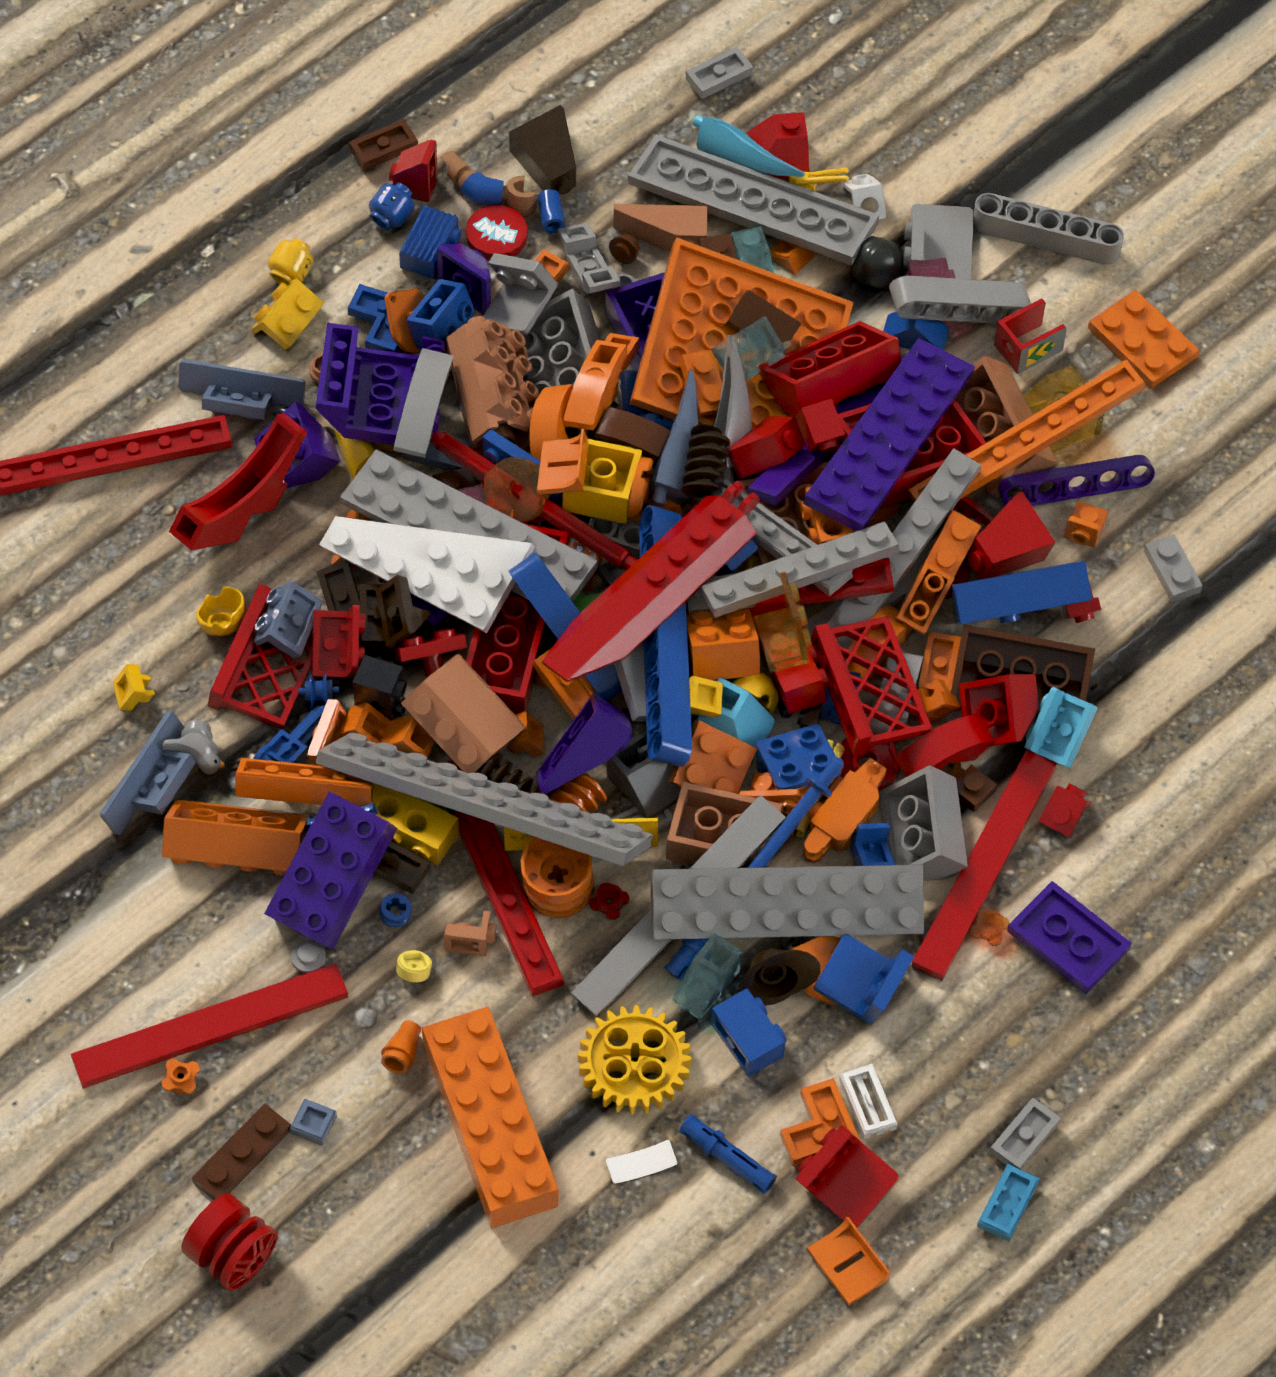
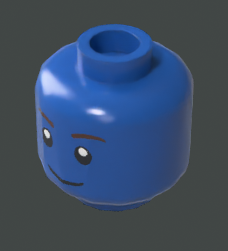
(391, 206)

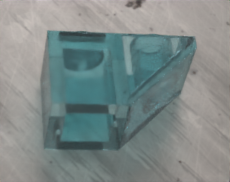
(708, 976)

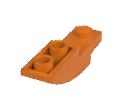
(598, 380)
(937, 572)

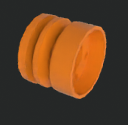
(544, 863)

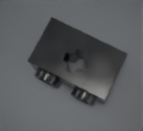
(380, 686)

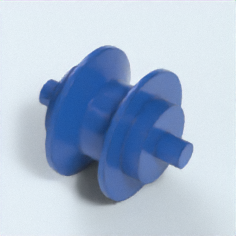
(318, 690)

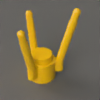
(811, 179)

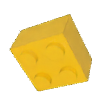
(606, 483)

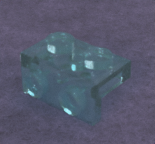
(755, 346)

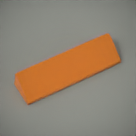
(298, 783)

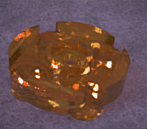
(499, 484)

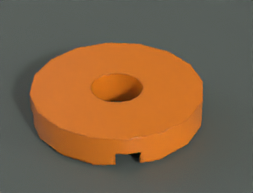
(640, 488)

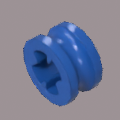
(387, 915)

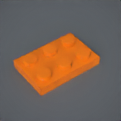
(1143, 337)

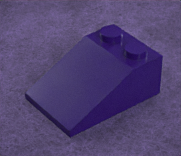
(588, 742)

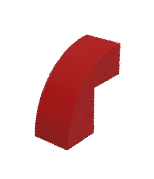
(949, 743)

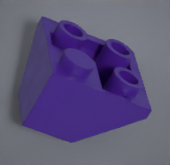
(317, 452)

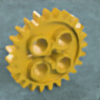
(633, 1087)

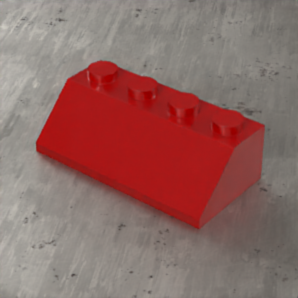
(832, 367)

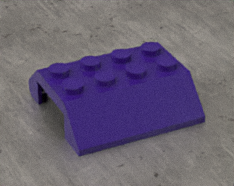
(364, 387)

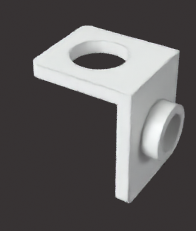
(863, 187)

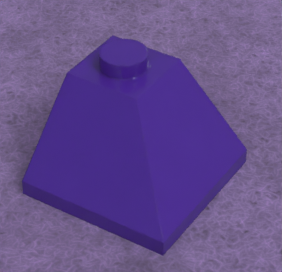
(468, 267)

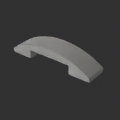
(585, 259)
(422, 402)

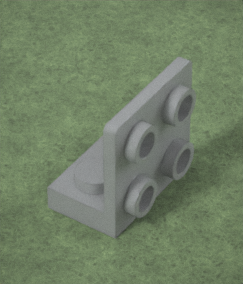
(523, 293)

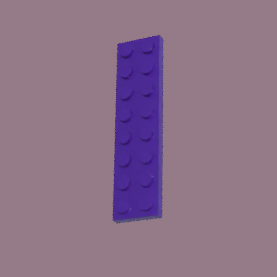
(888, 435)

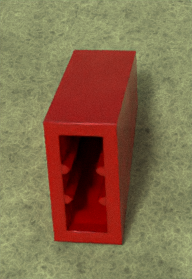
(1010, 541)

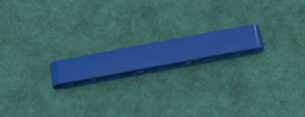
(666, 664)

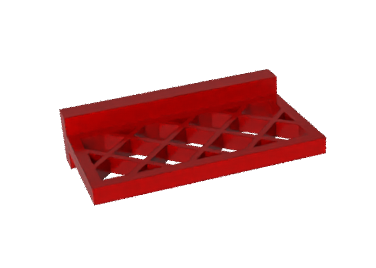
(235, 667)
(845, 696)

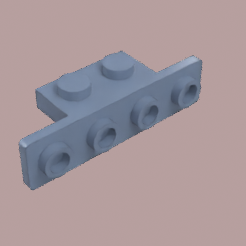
(239, 390)
(150, 779)

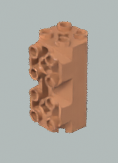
(489, 381)

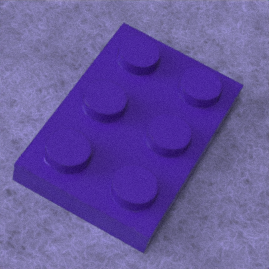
(1069, 937)

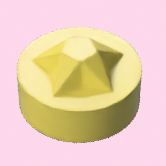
(413, 966)

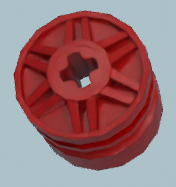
(229, 1242)

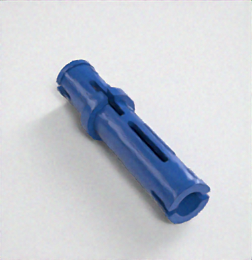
(715, 1144)

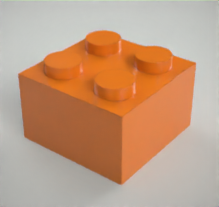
(722, 645)

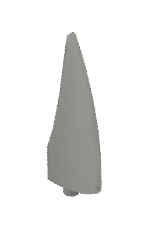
(734, 408)

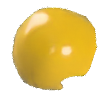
(222, 613)
(762, 688)

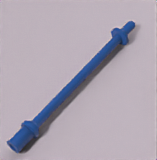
(683, 958)

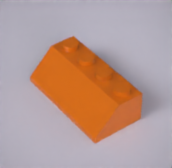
(232, 836)

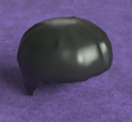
(878, 263)

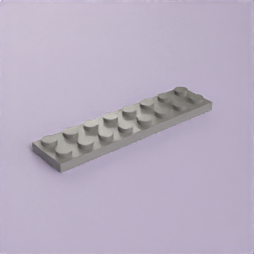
(753, 199)
(406, 497)
(786, 901)

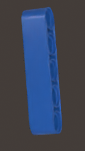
(558, 613)

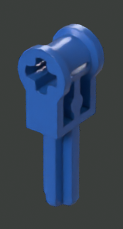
(292, 746)

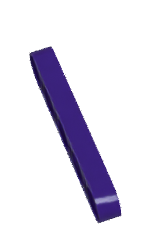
(1090, 486)

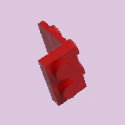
(337, 643)
(847, 1176)

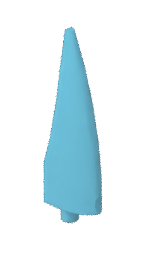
(736, 146)

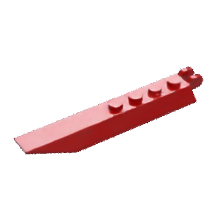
(655, 585)

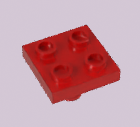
(430, 649)

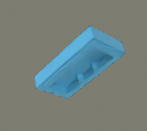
(1008, 1202)

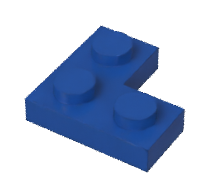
(370, 306)

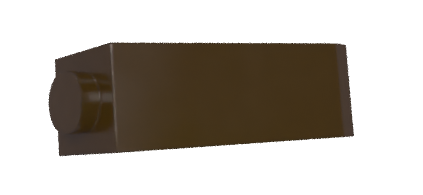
(546, 151)

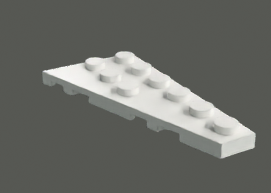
(444, 568)

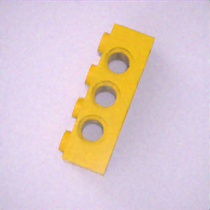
(411, 812)

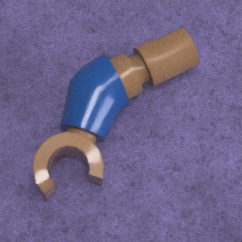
(487, 190)

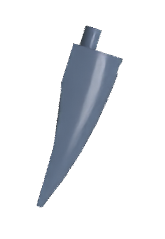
(670, 464)

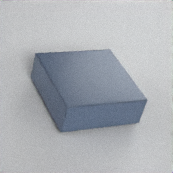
(313, 1122)

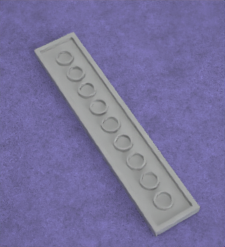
(485, 799)

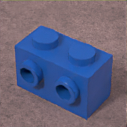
(441, 311)

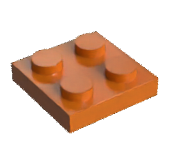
(715, 760)

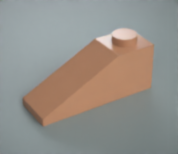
(662, 223)

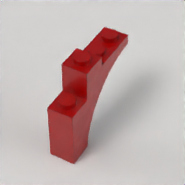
(250, 490)

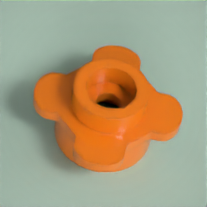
(180, 1086)

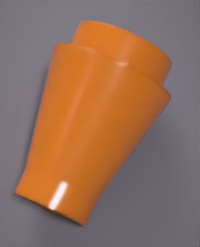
(401, 1049)

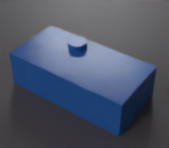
(1020, 593)

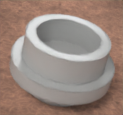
(308, 956)

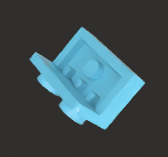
(1060, 727)

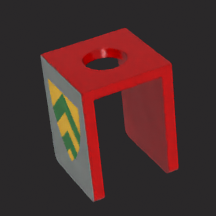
(1034, 351)

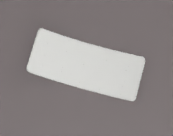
(641, 1162)

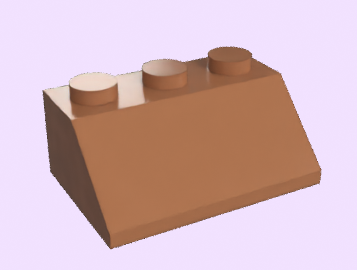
(463, 715)

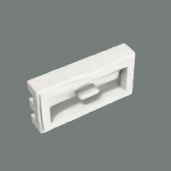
(877, 1126)

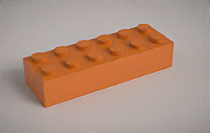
(490, 1117)

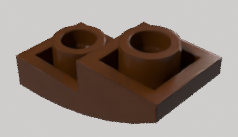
(632, 431)

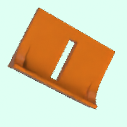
(561, 454)
(840, 1247)

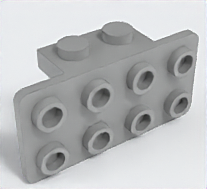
(941, 233)

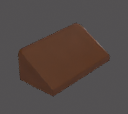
(753, 307)

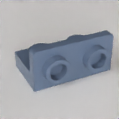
(287, 618)

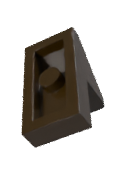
(396, 611)

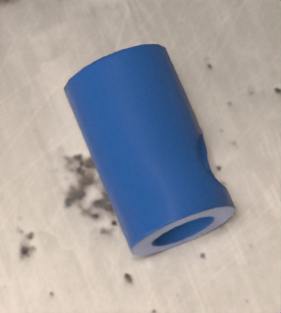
(551, 211)

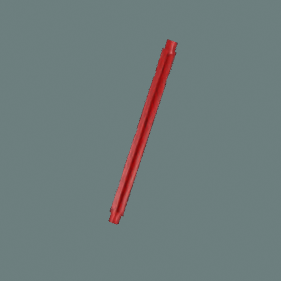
(551, 512)

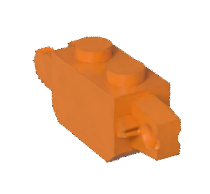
(851, 803)

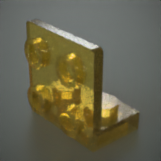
(782, 631)

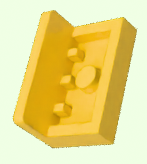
(288, 313)

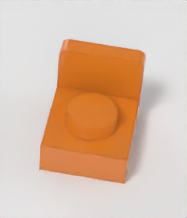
(1085, 524)

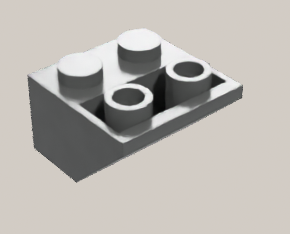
(643, 779)

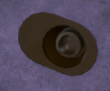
(779, 974)

